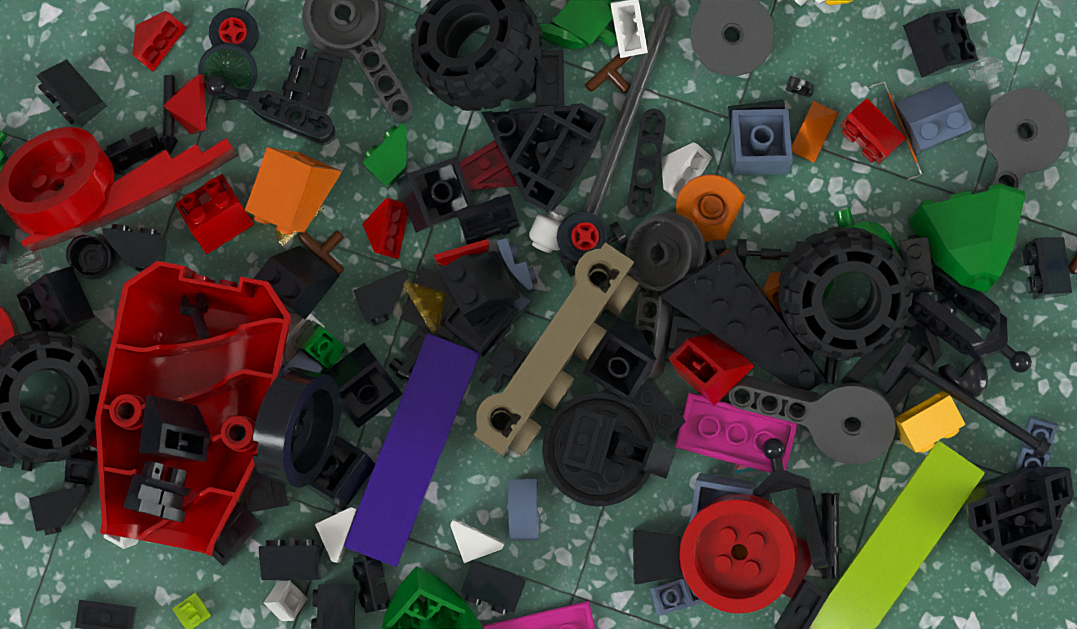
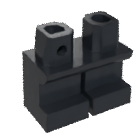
(158, 497)

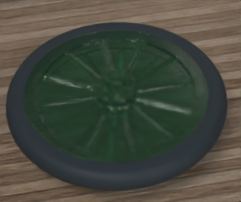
(230, 62)

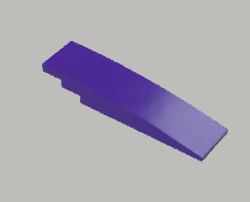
(412, 450)

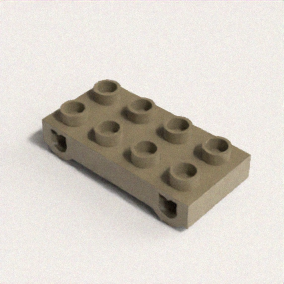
(568, 334)

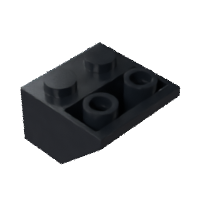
(940, 42)
(76, 97)
(137, 248)
(1047, 267)
(56, 302)
(174, 430)
(290, 562)
(334, 606)

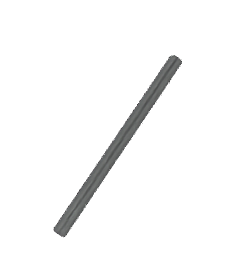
(629, 110)

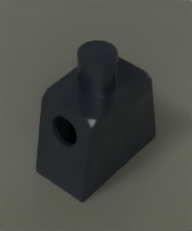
(655, 556)

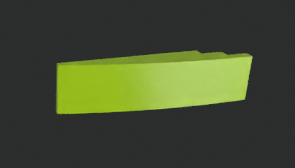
(900, 541)

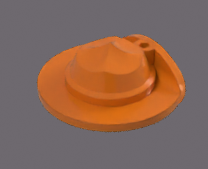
(710, 204)

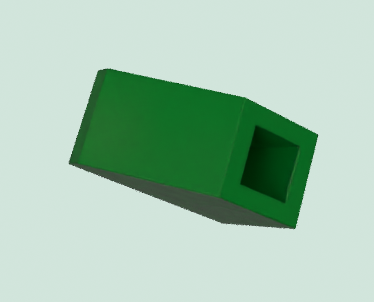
(389, 159)
(320, 344)

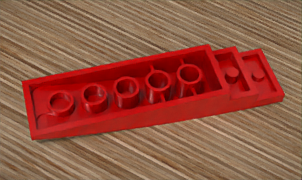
(143, 187)

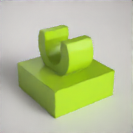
(192, 611)

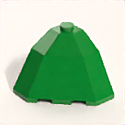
(971, 233)
(428, 603)

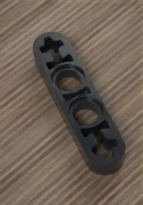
(648, 163)

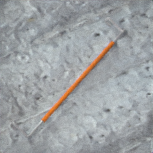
(903, 129)

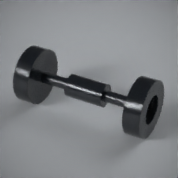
(618, 235)
(765, 253)

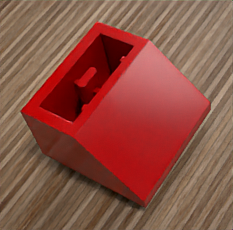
(871, 131)
(214, 214)
(710, 366)

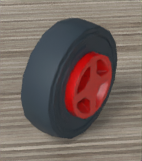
(230, 23)
(591, 234)

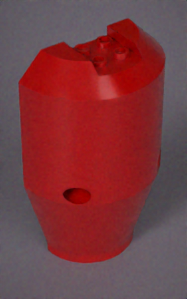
(224, 375)

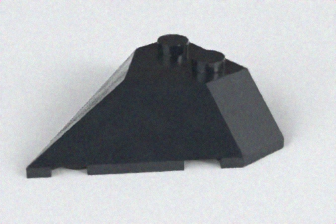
(546, 148)
(1021, 514)

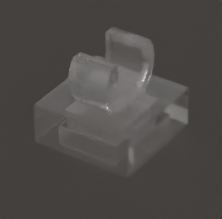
(986, 71)
(27, 265)

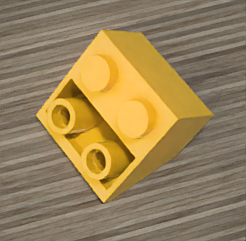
(929, 422)

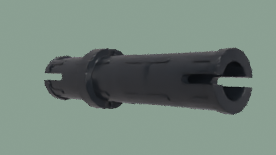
(830, 530)

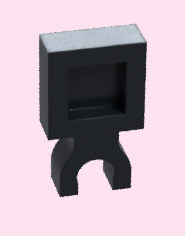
(504, 362)

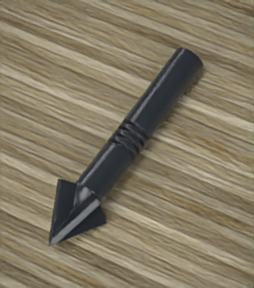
(168, 140)

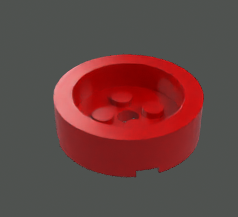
(37, 168)
(718, 574)

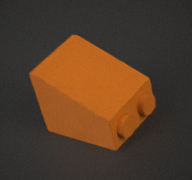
(290, 189)

